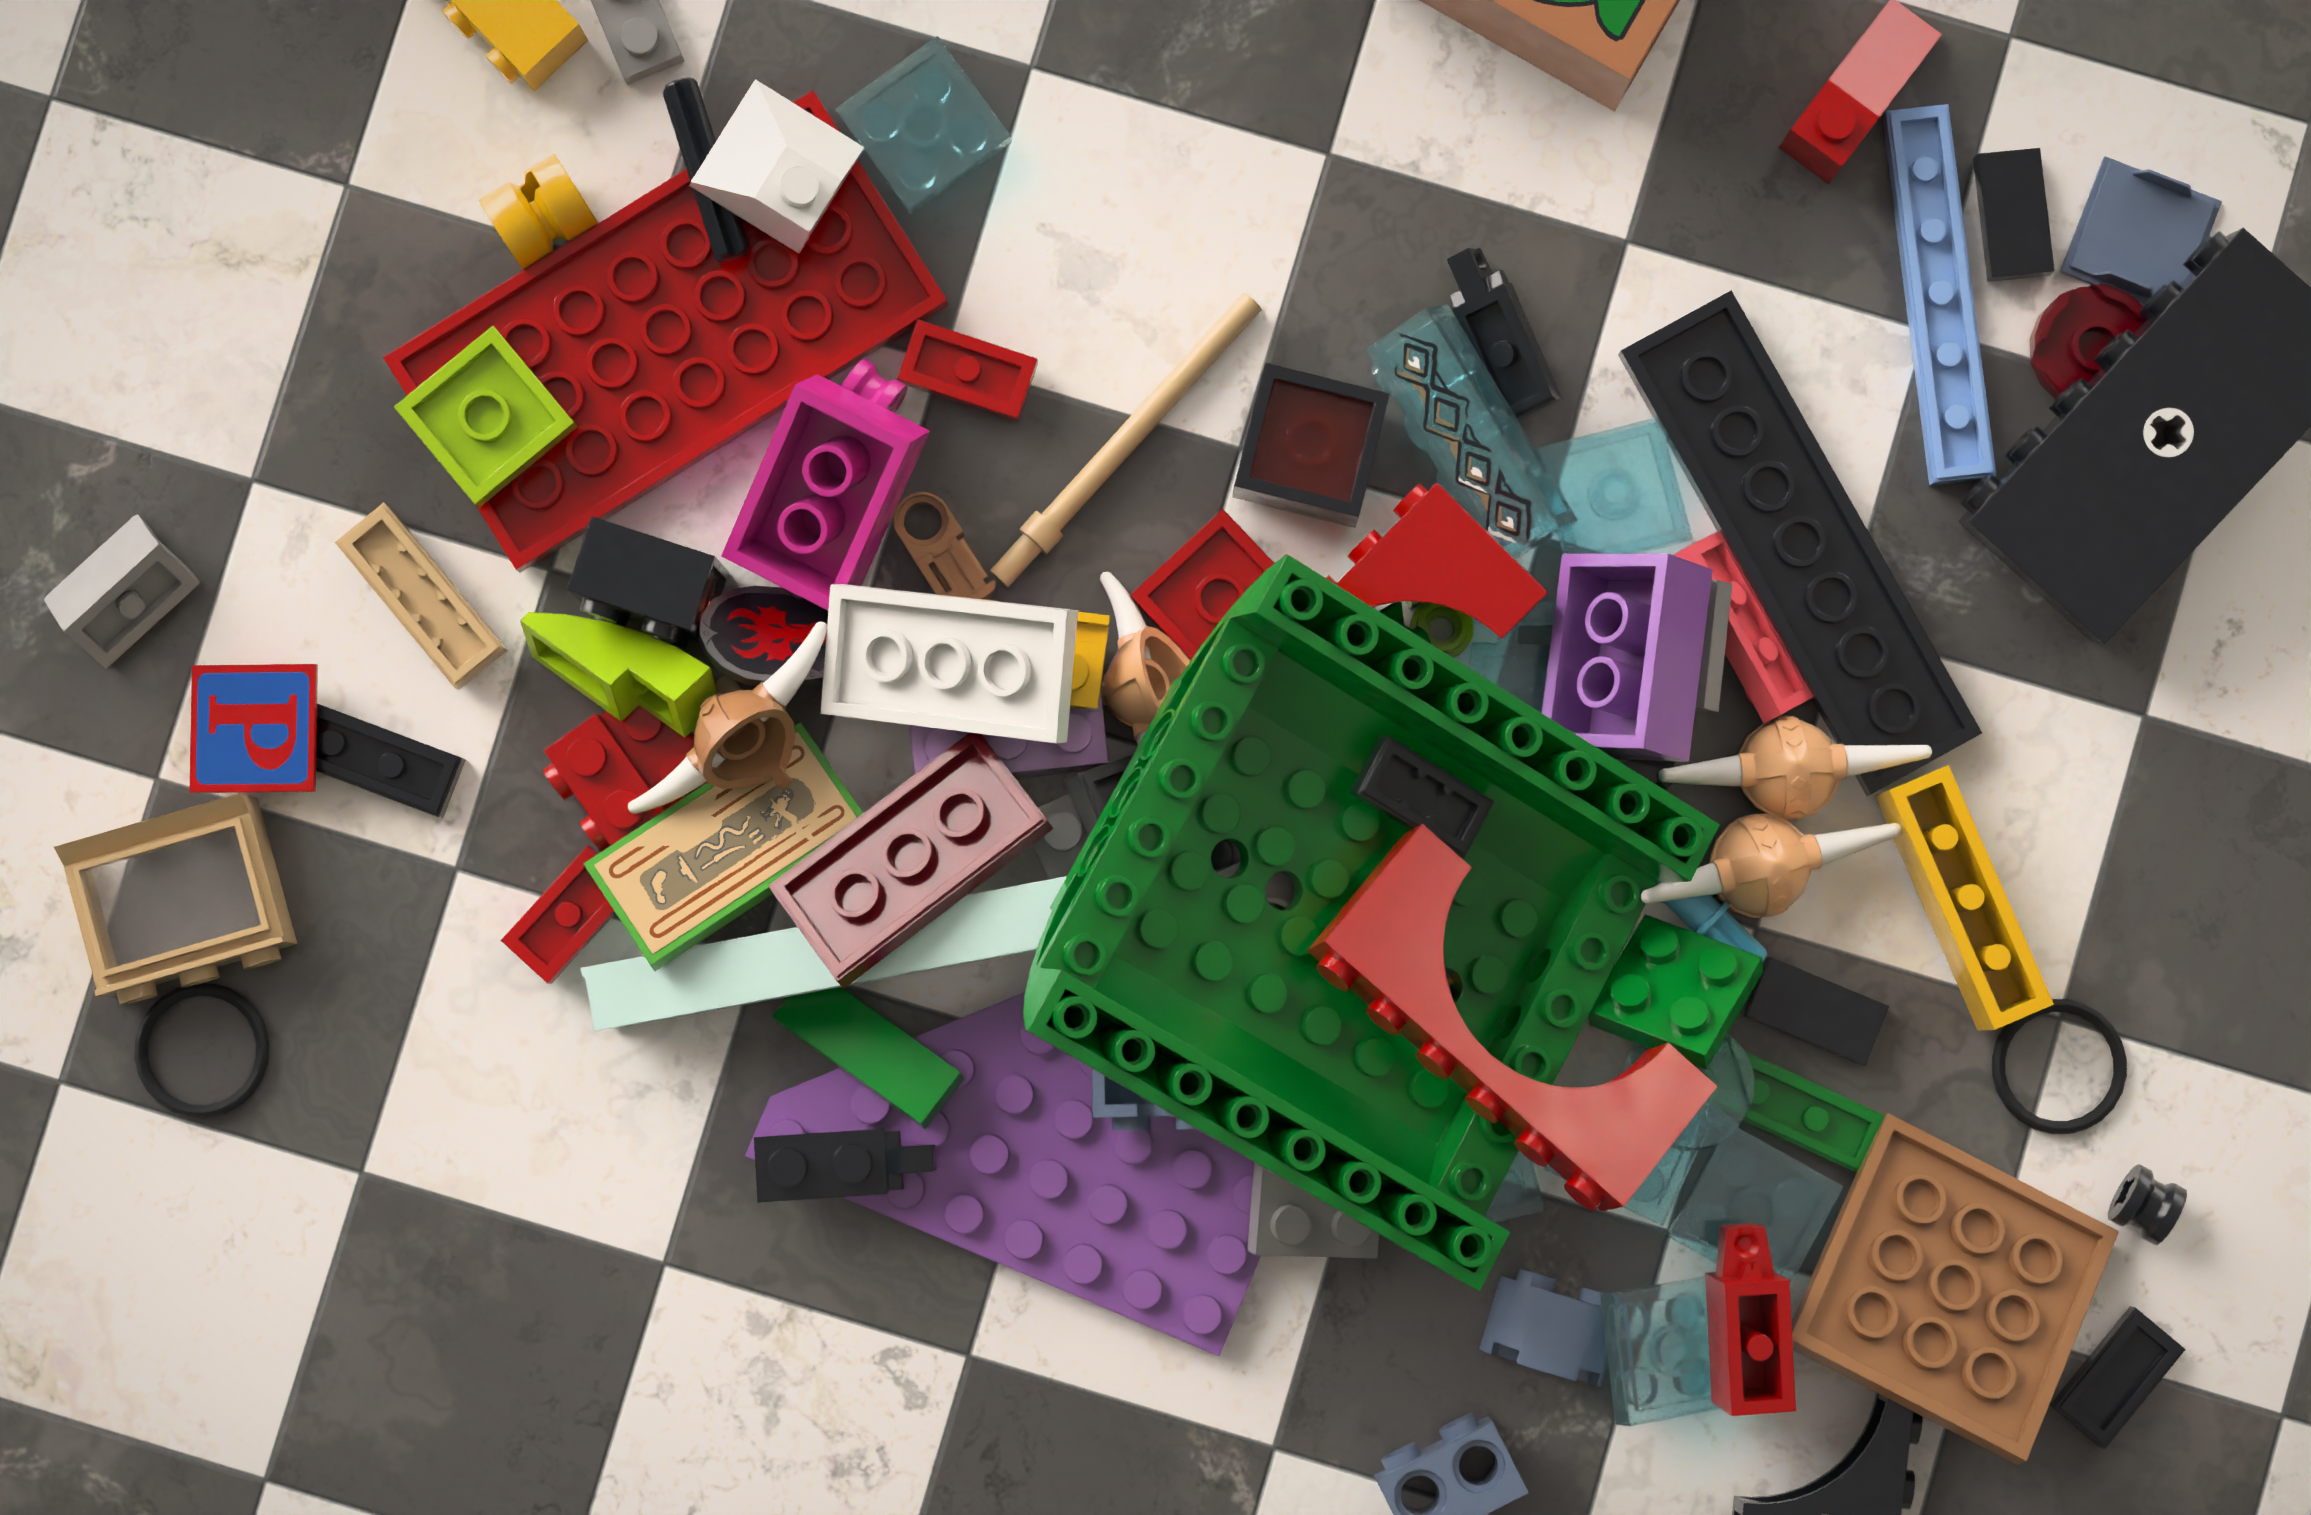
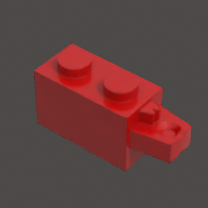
(1749, 1326)

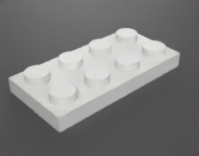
(949, 662)

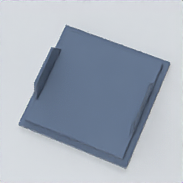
(2138, 230)

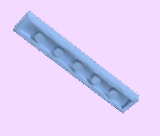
(1938, 294)

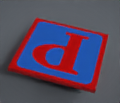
(253, 728)

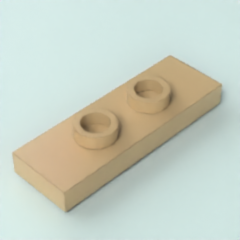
(421, 596)

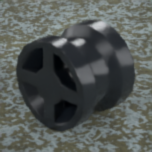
(2147, 1204)

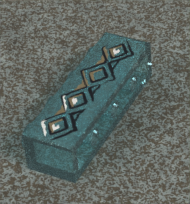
(1469, 430)

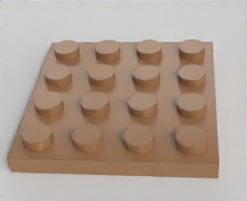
(1952, 1289)

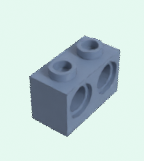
(1441, 1463)

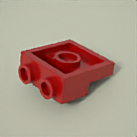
(611, 765)

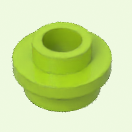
(1461, 624)

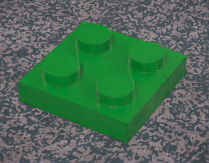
(1676, 990)

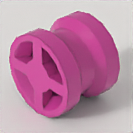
(868, 384)

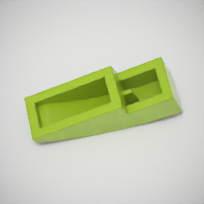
(621, 667)

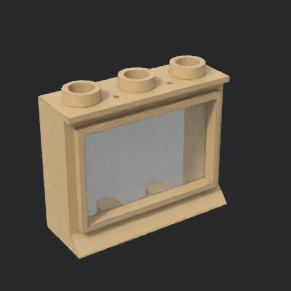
(177, 898)

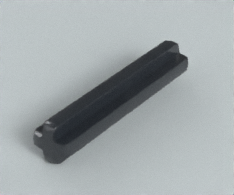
(695, 142)

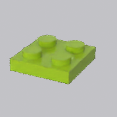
(485, 416)

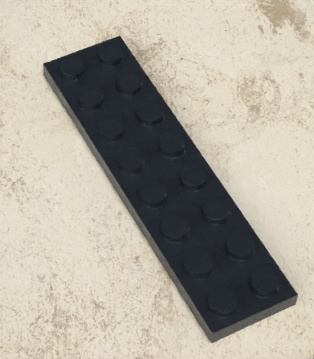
(1797, 536)

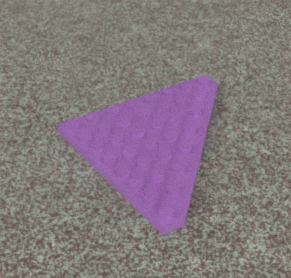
(1045, 1188)

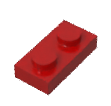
(967, 370)
(561, 921)

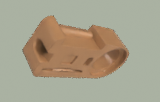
(943, 560)

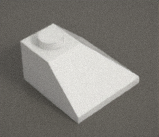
(776, 166)

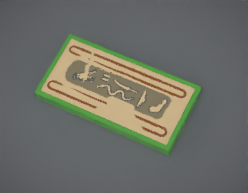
(719, 853)

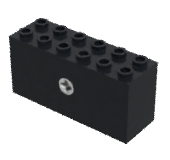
(2091, 502)

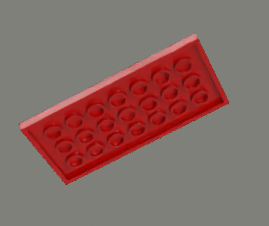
(670, 348)

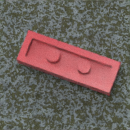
(1751, 641)

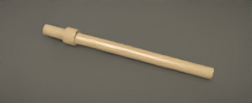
(1042, 530)

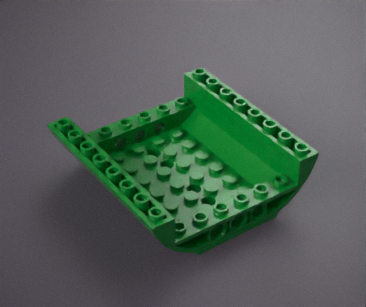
(1210, 991)

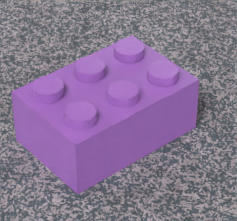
(1628, 652)

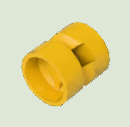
(538, 211)

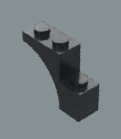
(1864, 1482)

